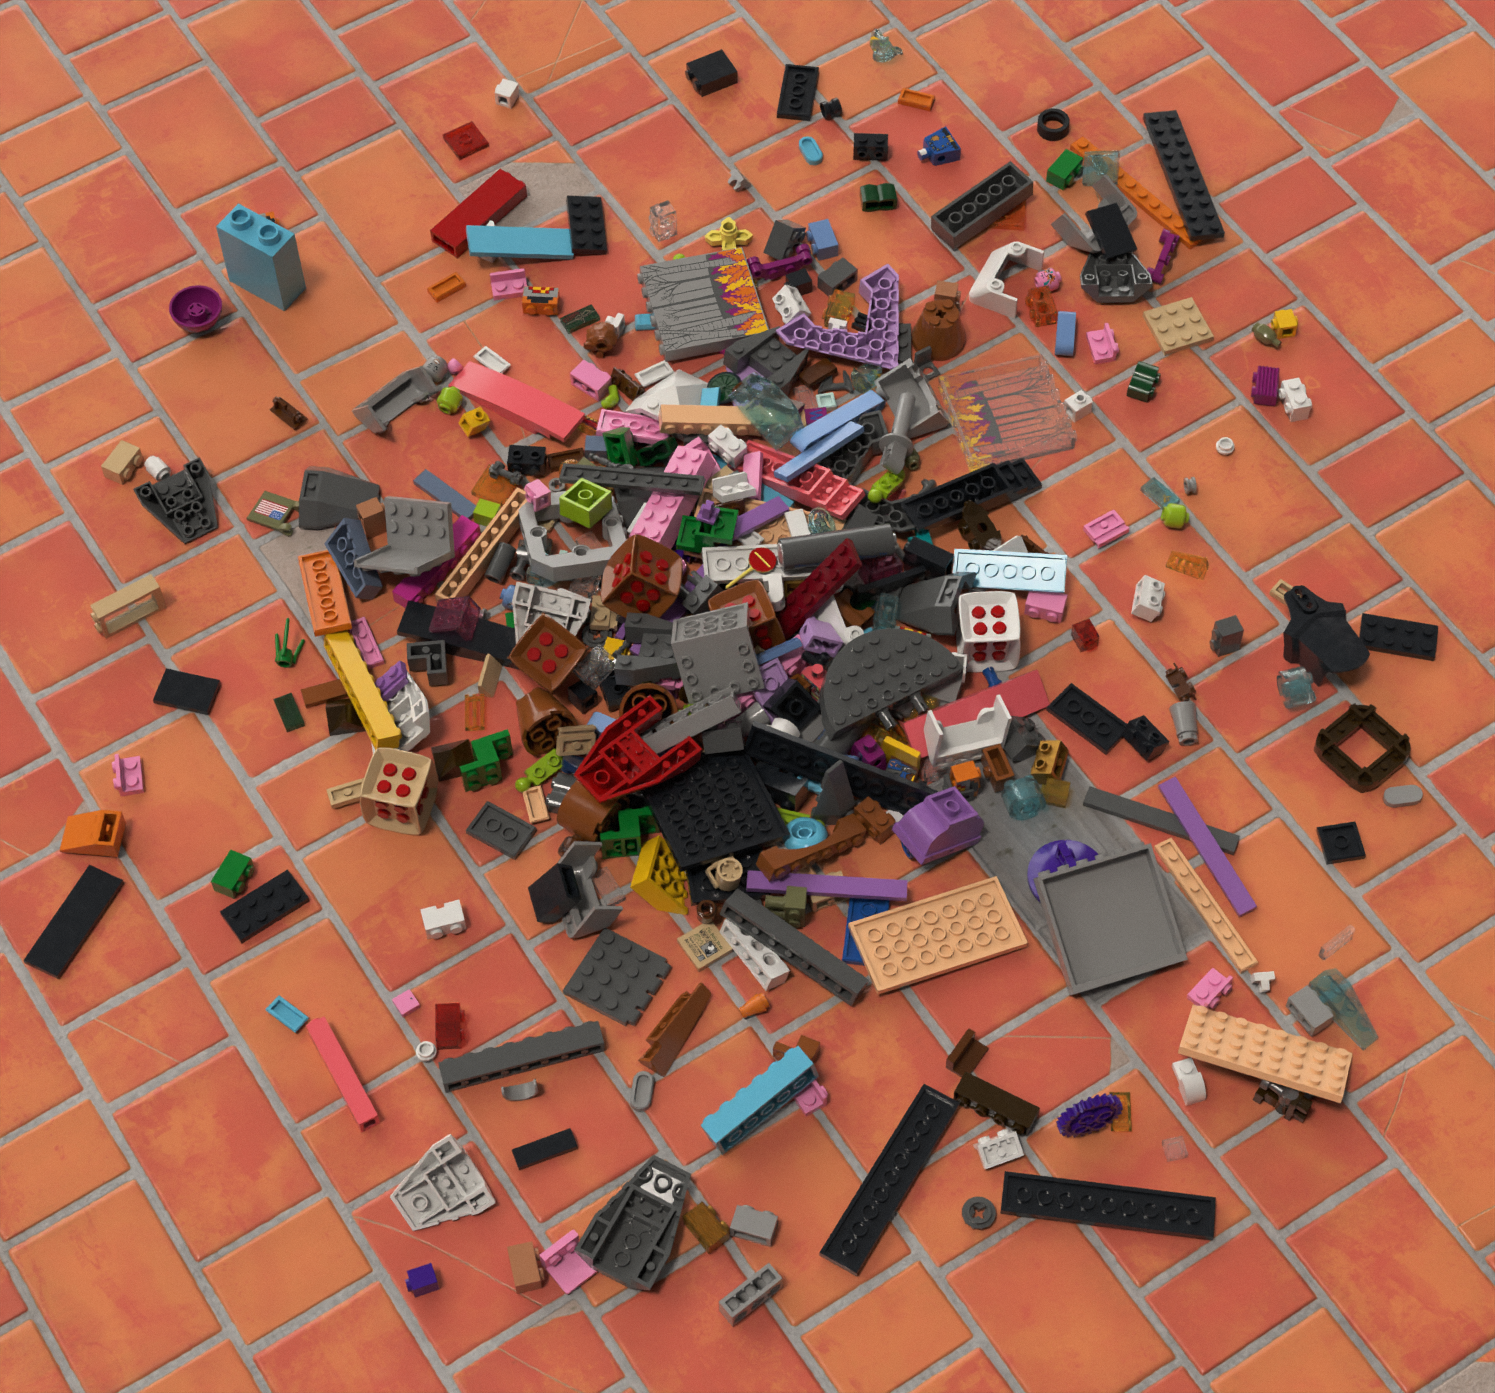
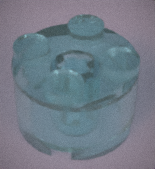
(1295, 687)
(1023, 797)

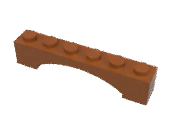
(778, 862)

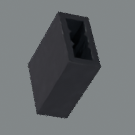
(711, 73)
(936, 560)
(554, 893)

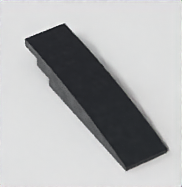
(986, 486)
(487, 637)

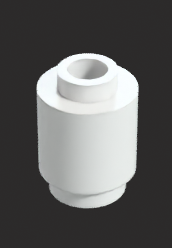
(157, 468)

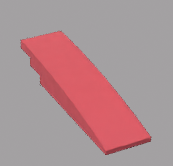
(518, 402)
(812, 488)
(1020, 695)

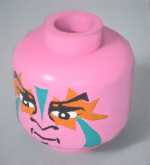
(1048, 277)

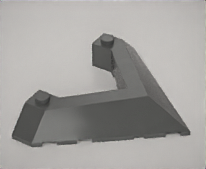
(851, 460)

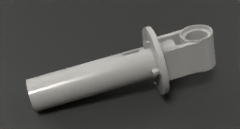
(897, 444)

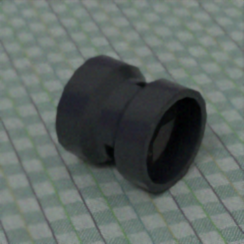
(830, 108)

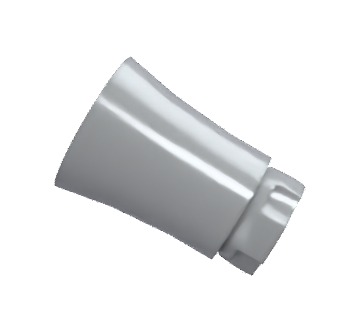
(753, 713)
(1185, 722)

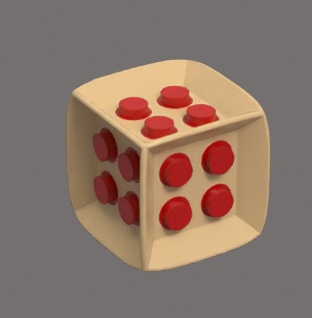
(398, 791)

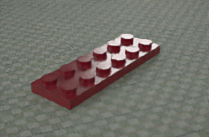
(818, 587)

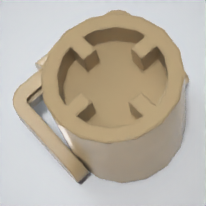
(727, 873)

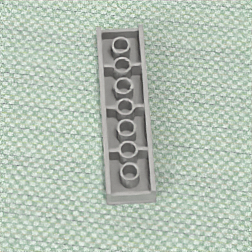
(699, 720)

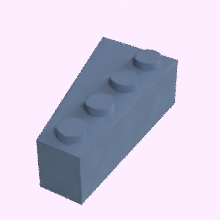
(345, 546)

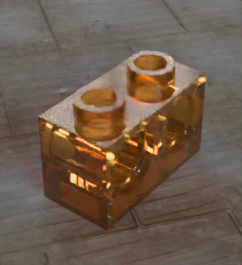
(1041, 306)

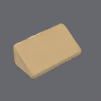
(489, 676)

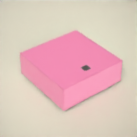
(406, 1003)

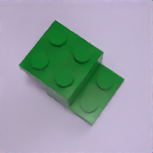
(696, 534)
(486, 764)
(628, 841)

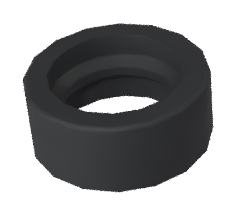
(1055, 115)

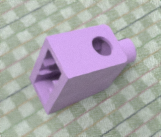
(820, 637)

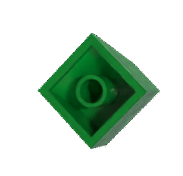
(620, 446)

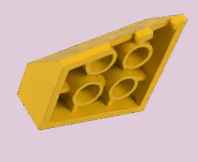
(659, 878)

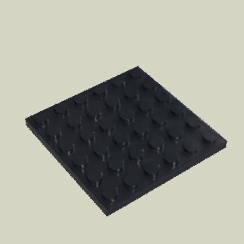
(715, 810)

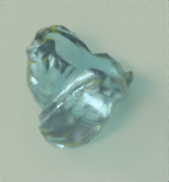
(882, 47)
(864, 377)

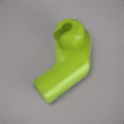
(612, 399)

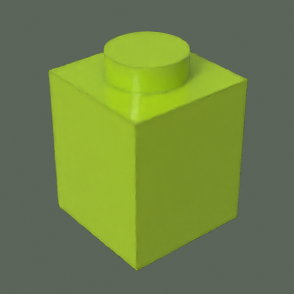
(485, 512)

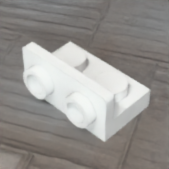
(732, 487)
(998, 1148)

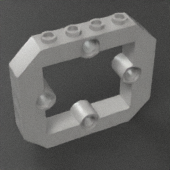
(582, 560)

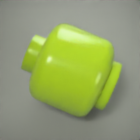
(449, 400)
(1174, 515)

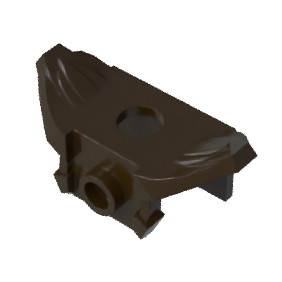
(972, 516)

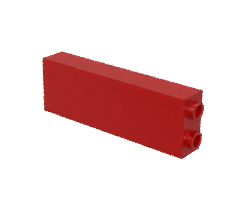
(488, 202)

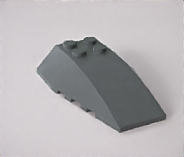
(637, 1226)

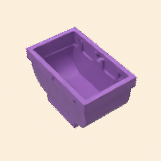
(939, 826)

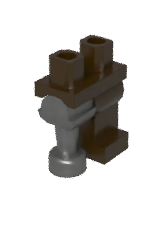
(1284, 1099)

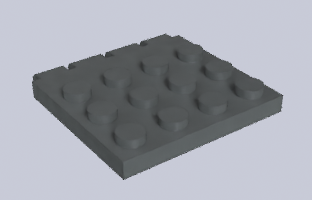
(617, 978)

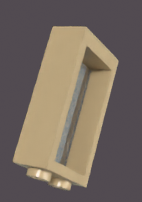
(127, 606)

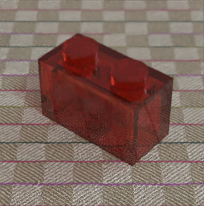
(449, 1026)

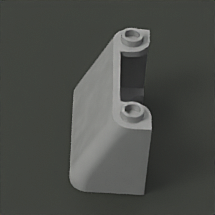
(909, 378)

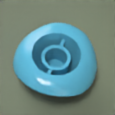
(804, 833)

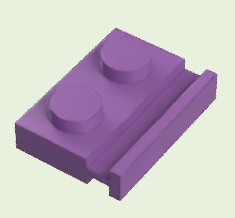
(392, 681)

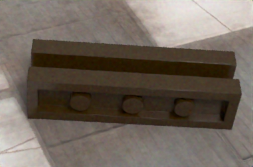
(996, 1104)

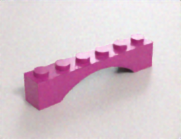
(418, 587)

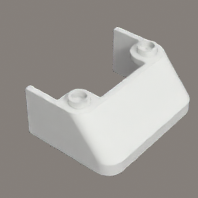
(988, 289)
(831, 614)
(966, 739)

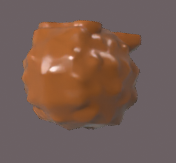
(601, 338)

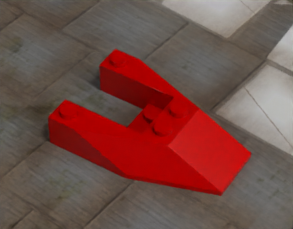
(625, 763)

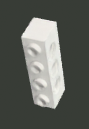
(759, 959)

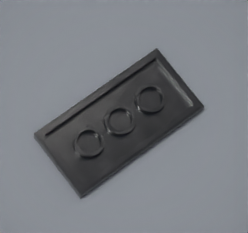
(797, 92)
(1087, 718)

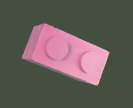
(591, 380)
(1046, 605)

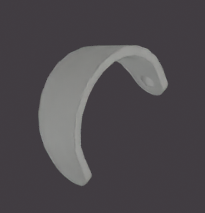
(520, 1092)

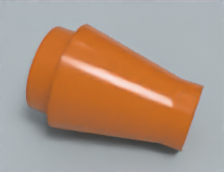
(754, 1005)

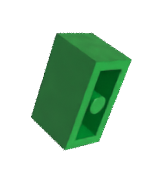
(1065, 169)
(232, 874)

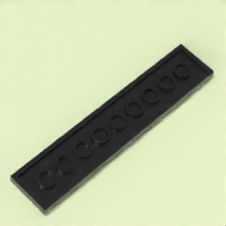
(1183, 175)
(814, 760)
(889, 1179)
(1108, 1205)

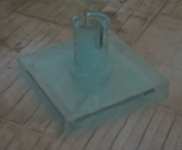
(1099, 164)

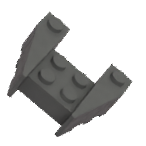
(767, 357)
(655, 656)

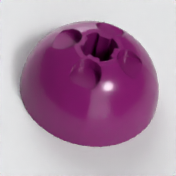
(196, 308)

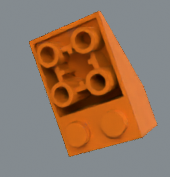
(94, 833)

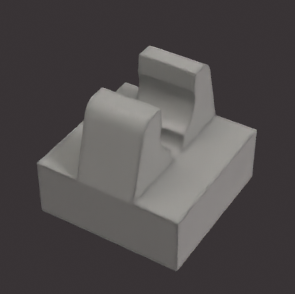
(739, 179)

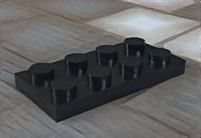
(586, 225)
(1398, 636)
(264, 906)

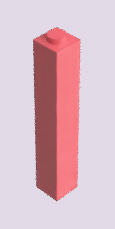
(342, 1074)

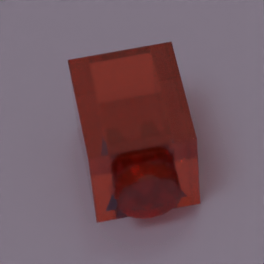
(1085, 635)

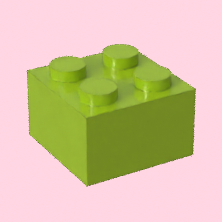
(585, 502)

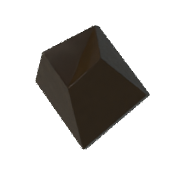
(342, 717)
(450, 757)

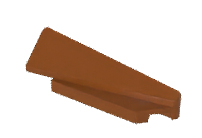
(674, 1029)

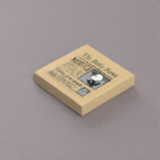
(704, 945)

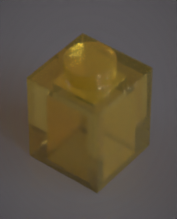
(1056, 792)

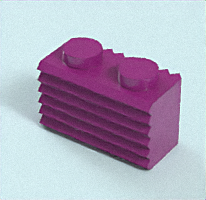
(1266, 385)

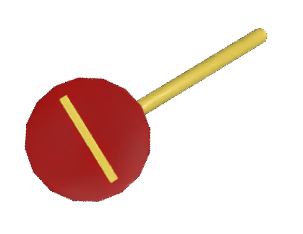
(760, 560)

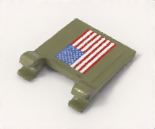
(273, 511)

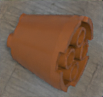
(940, 329)
(657, 692)
(539, 720)

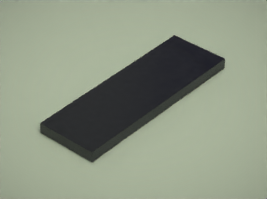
(73, 921)

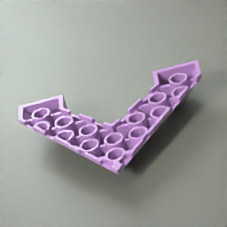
(872, 347)

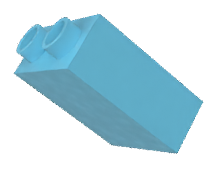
(261, 257)

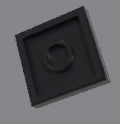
(1340, 843)

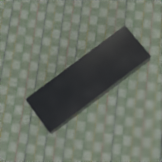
(544, 1149)

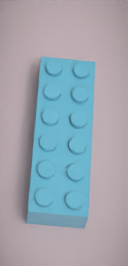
(759, 1100)

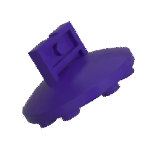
(1055, 855)

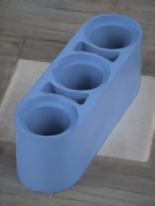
(1065, 333)

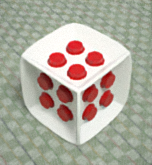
(988, 630)

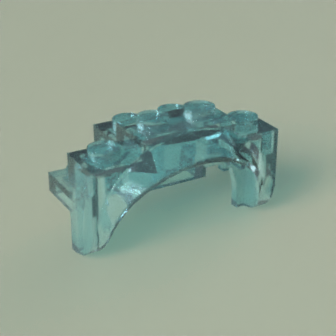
(767, 409)

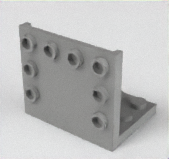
(416, 537)
(716, 653)

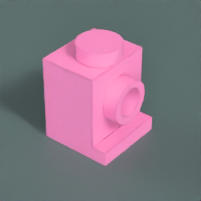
(538, 495)

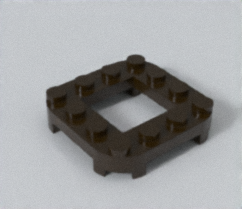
(1362, 778)

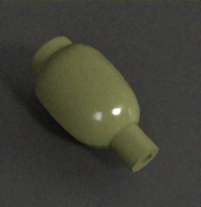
(1266, 335)
(912, 461)

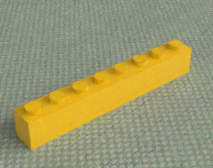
(362, 690)

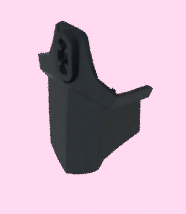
(1320, 636)

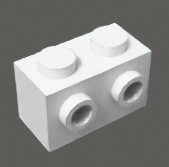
(790, 304)
(1294, 399)
(727, 446)
(1148, 598)

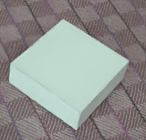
(826, 400)

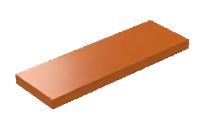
(324, 593)

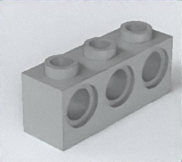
(750, 1294)

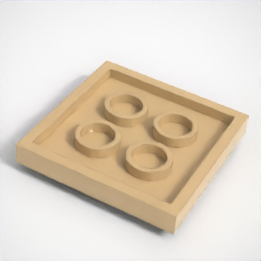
(1178, 326)

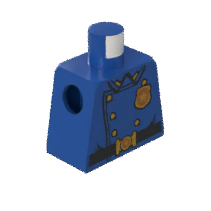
(940, 148)

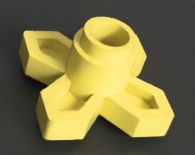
(728, 235)

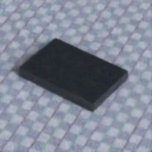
(1111, 231)
(187, 691)

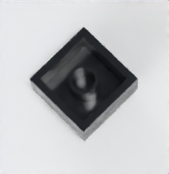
(792, 703)

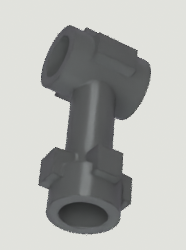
(497, 469)

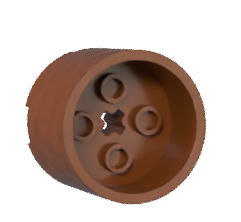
(586, 817)

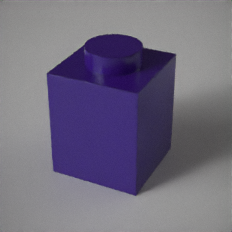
(422, 1280)

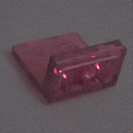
(456, 614)

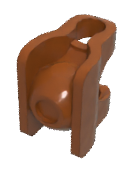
(850, 615)

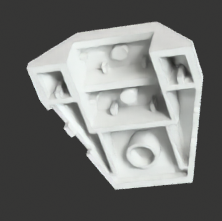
(675, 389)
(563, 607)
(410, 715)
(442, 1187)

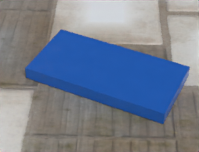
(857, 910)

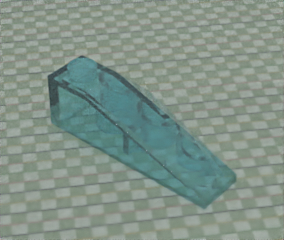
(1346, 1007)

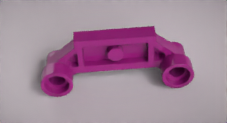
(1170, 241)
(781, 267)

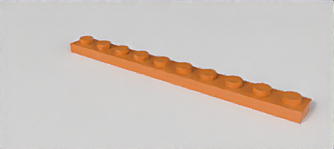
(1142, 198)

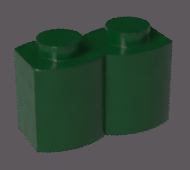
(878, 197)
(1143, 381)
(657, 451)

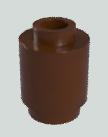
(706, 906)

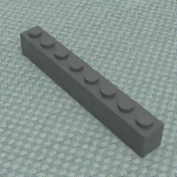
(794, 947)
(521, 1056)

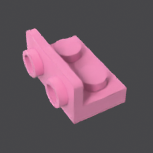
(508, 284)
(1102, 345)
(128, 775)
(1210, 989)
(811, 1098)

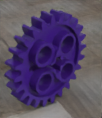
(1089, 1115)

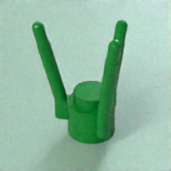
(285, 657)

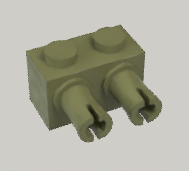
(791, 906)

